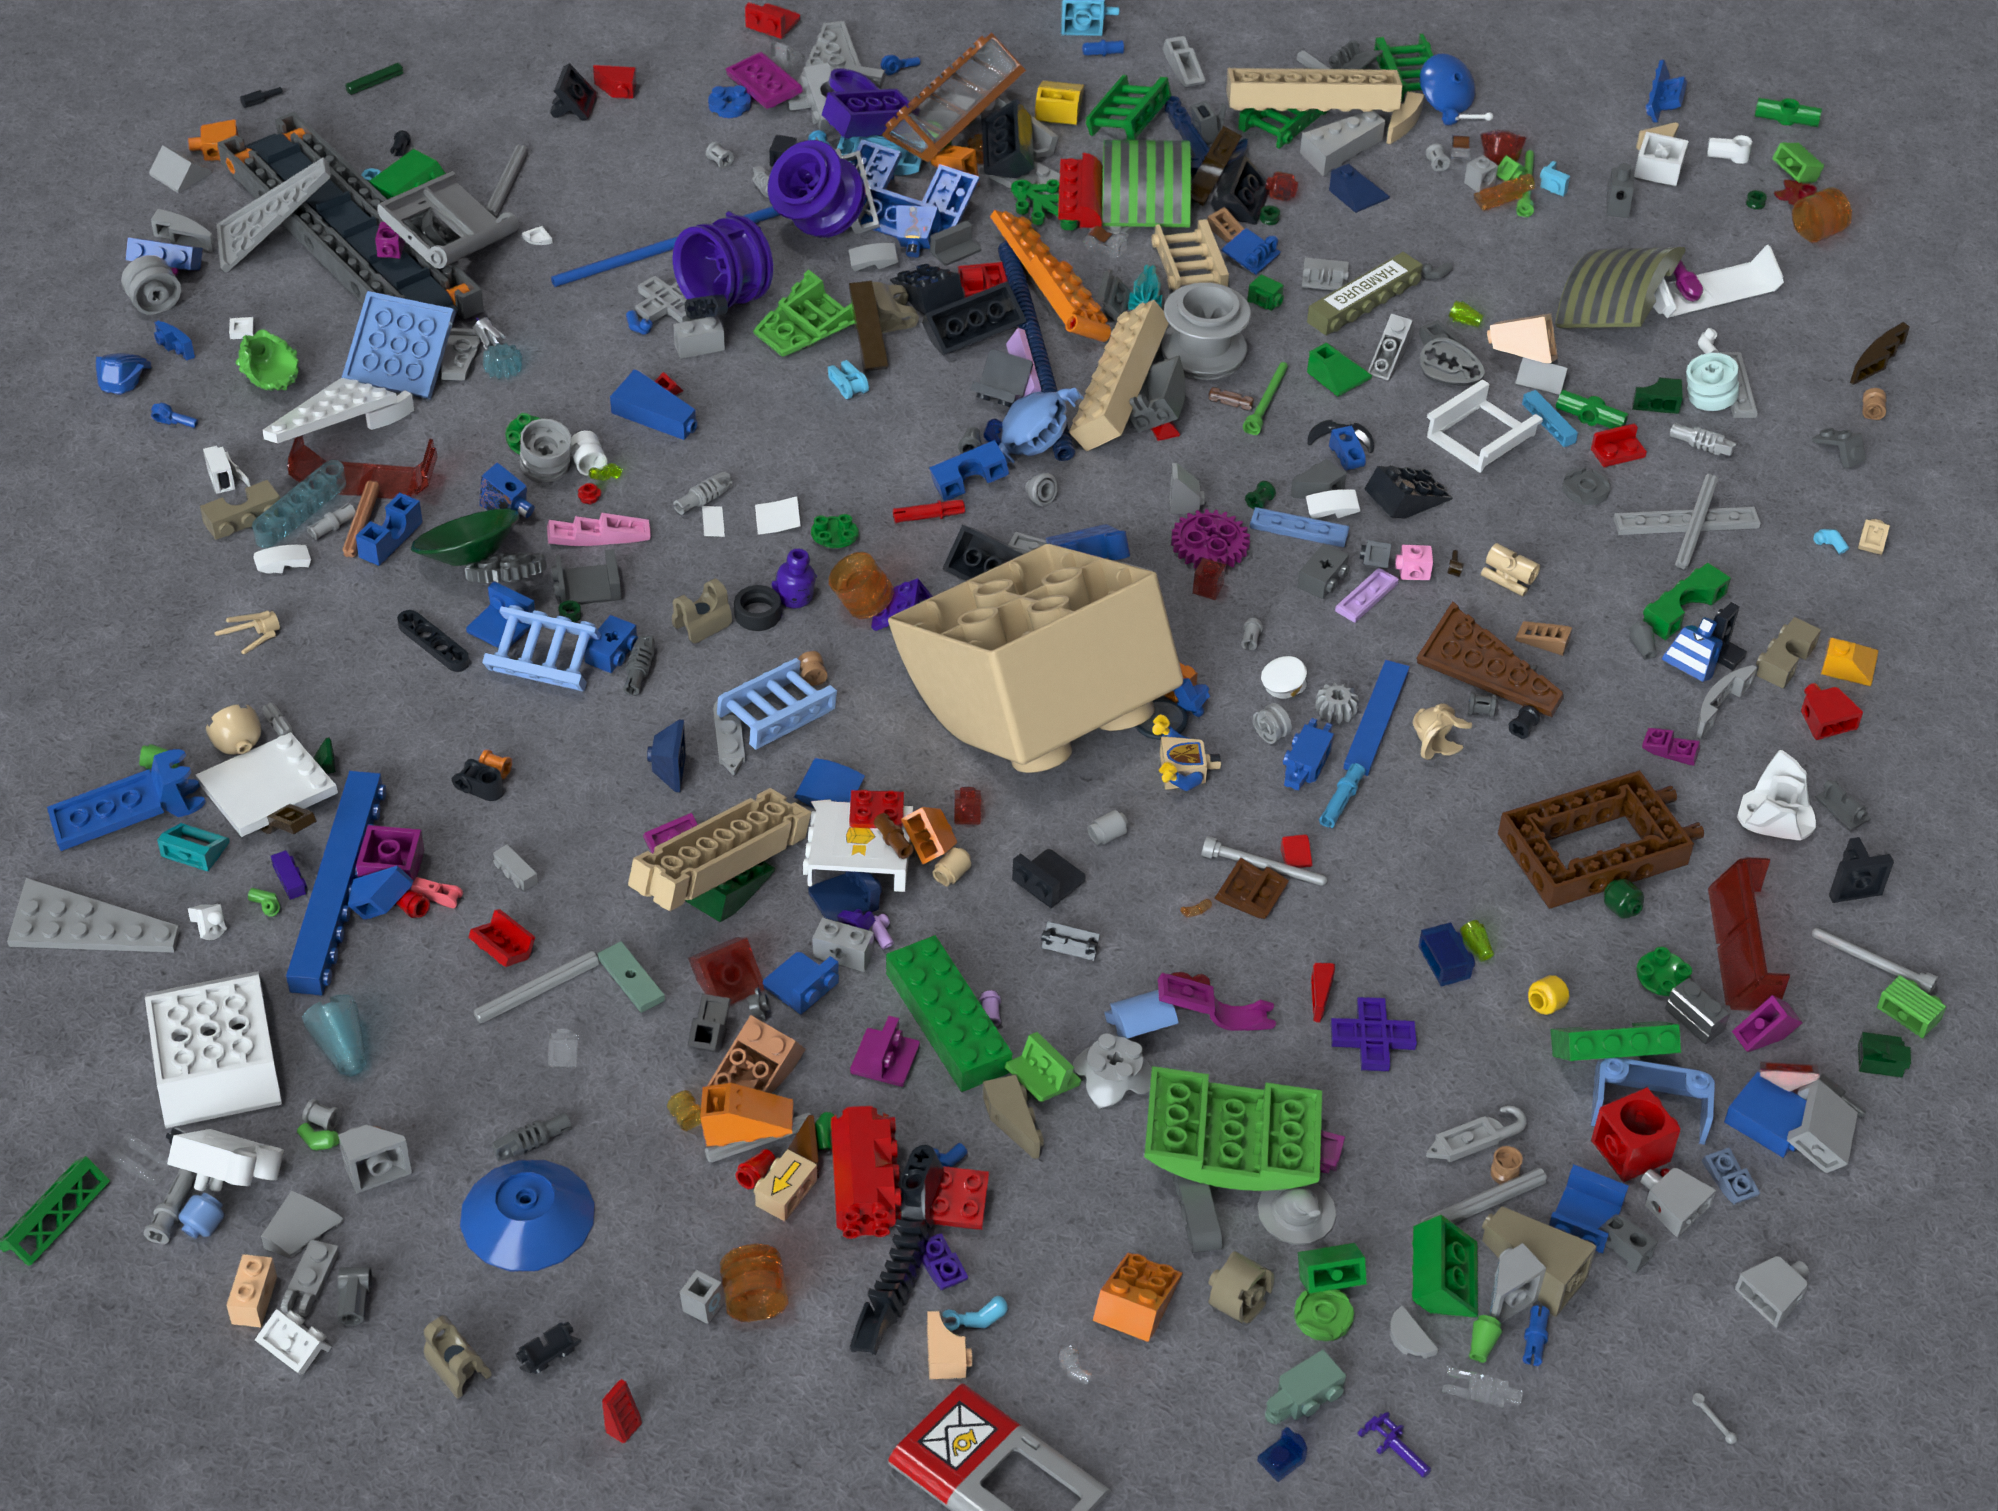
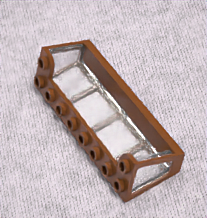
(954, 99)

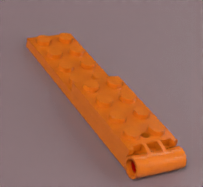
(1054, 278)

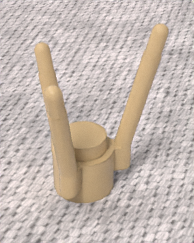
(263, 622)

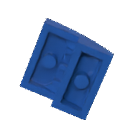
(828, 782)

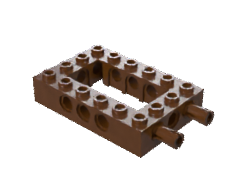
(1662, 846)

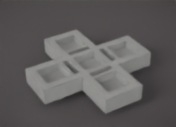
(661, 300)

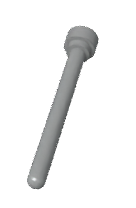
(1213, 848)
(1925, 981)

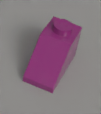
(1767, 1024)

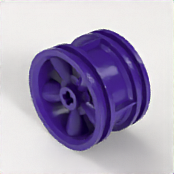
(723, 259)

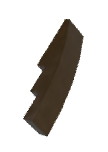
(1879, 352)

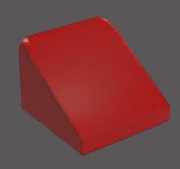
(668, 384)
(1296, 851)

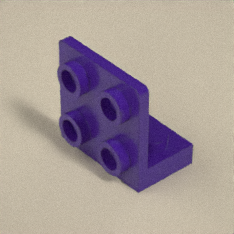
(904, 597)

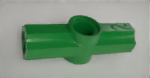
(1788, 112)
(1591, 410)

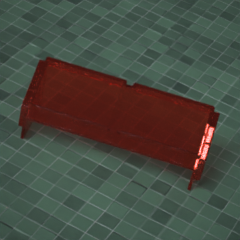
(1739, 935)

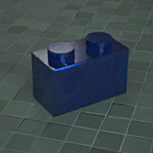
(1446, 954)

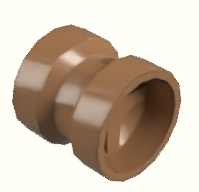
(1874, 404)
(812, 668)
(1506, 1164)

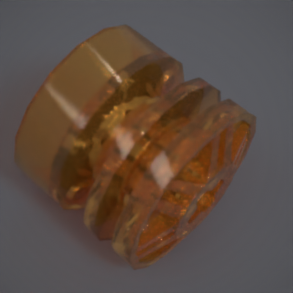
(1822, 214)
(861, 585)
(753, 1283)

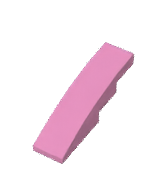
(592, 532)

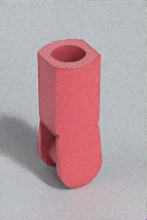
(439, 893)

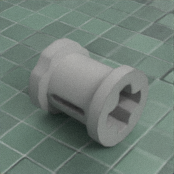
(1439, 150)
(719, 155)
(321, 1115)

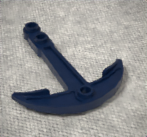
(1182, 122)

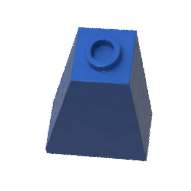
(652, 406)

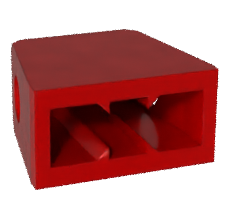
(1829, 712)

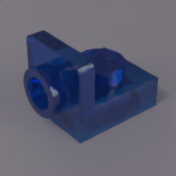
(1284, 1455)

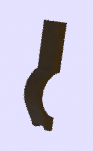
(1214, 164)
(290, 819)

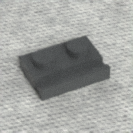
(1113, 295)

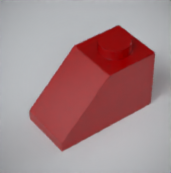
(616, 80)

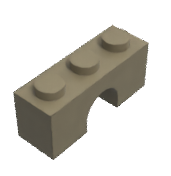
(226, 519)
(1779, 662)

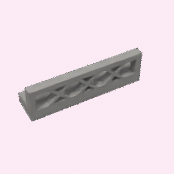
(1043, 138)
(857, 226)

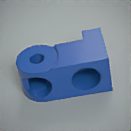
(1347, 449)

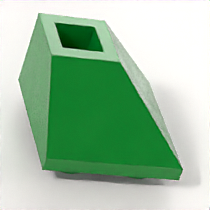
(1335, 369)

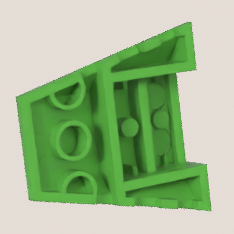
(804, 318)

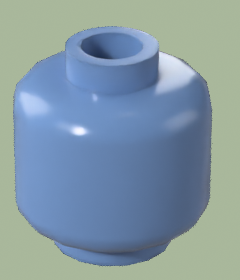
(201, 1215)

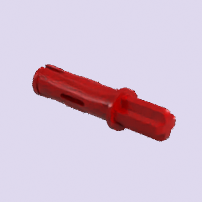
(928, 511)

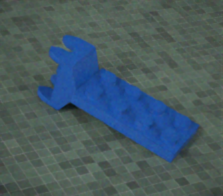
(126, 802)

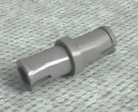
(331, 521)

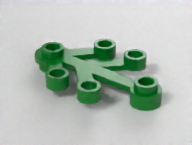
(1024, 189)

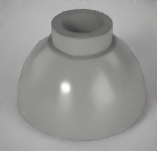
(1042, 489)

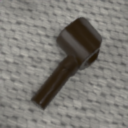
(1455, 567)

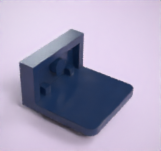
(846, 892)

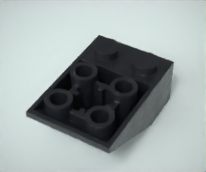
(930, 287)
(1405, 490)

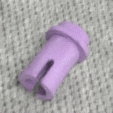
(990, 1002)

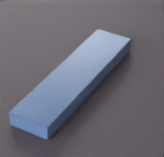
(1299, 527)

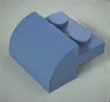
(1141, 1015)

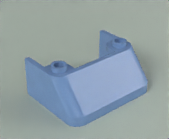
(1657, 1078)

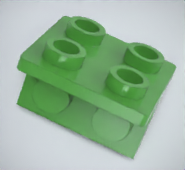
(1043, 1069)

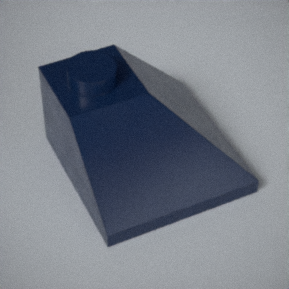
(1355, 188)
(669, 755)

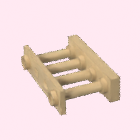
(1207, 248)

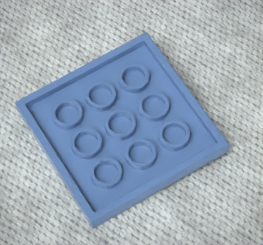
(399, 344)

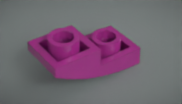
(1663, 744)

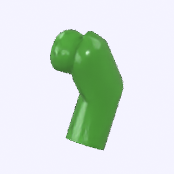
(268, 900)
(318, 1140)

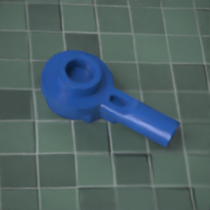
(892, 63)
(163, 413)

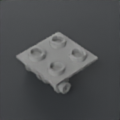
(1324, 274)

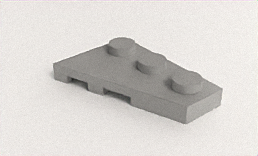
(459, 354)

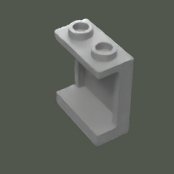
(1825, 1127)

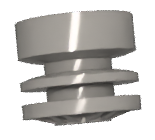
(545, 450)

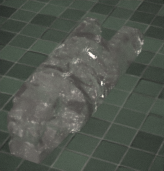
(1483, 1388)

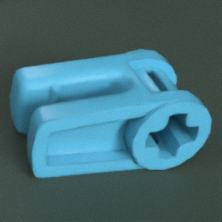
(848, 380)

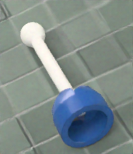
(1451, 116)

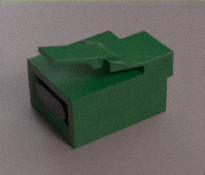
(1883, 1054)

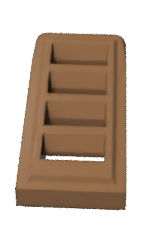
(1228, 221)
(1556, 642)

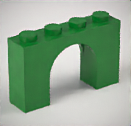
(1638, 1040)

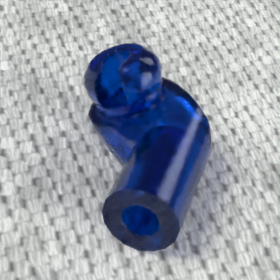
(991, 430)

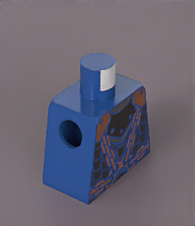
(504, 491)

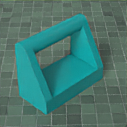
(188, 852)

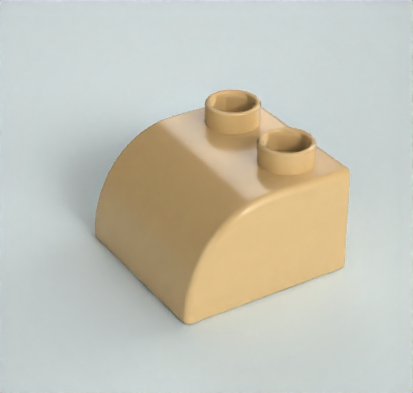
(1041, 653)

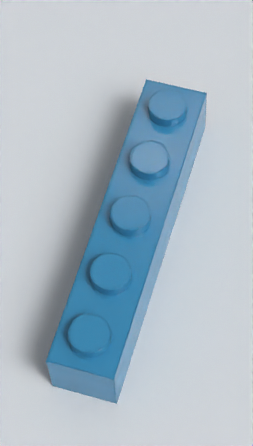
(1552, 420)

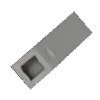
(1391, 347)

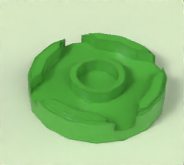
(1324, 1322)

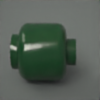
(1623, 898)

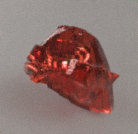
(1502, 143)

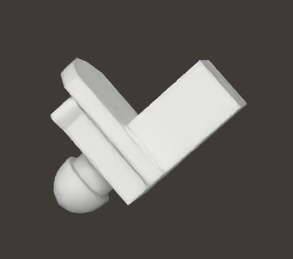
(209, 920)

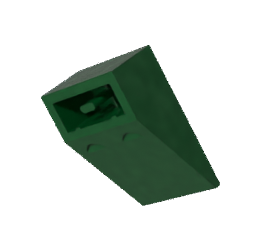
(732, 894)

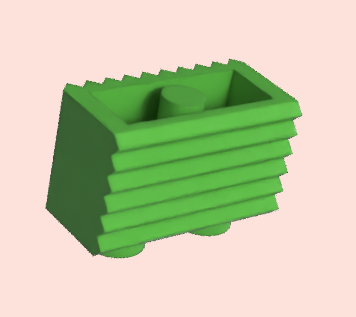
(1798, 162)
(1911, 1006)

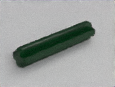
(374, 78)

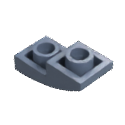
(1726, 1172)

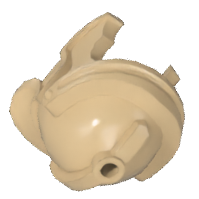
(1432, 728)

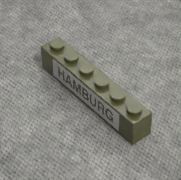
(1364, 293)

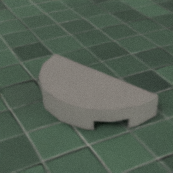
(1409, 1336)

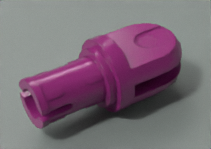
(1687, 283)

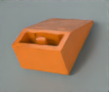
(743, 1114)
(1136, 1296)

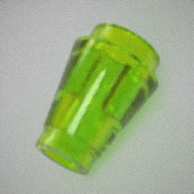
(1465, 314)
(1477, 940)

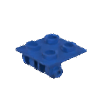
(1252, 250)

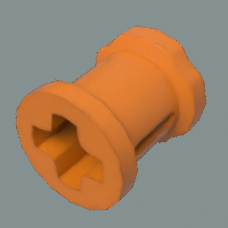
(502, 764)

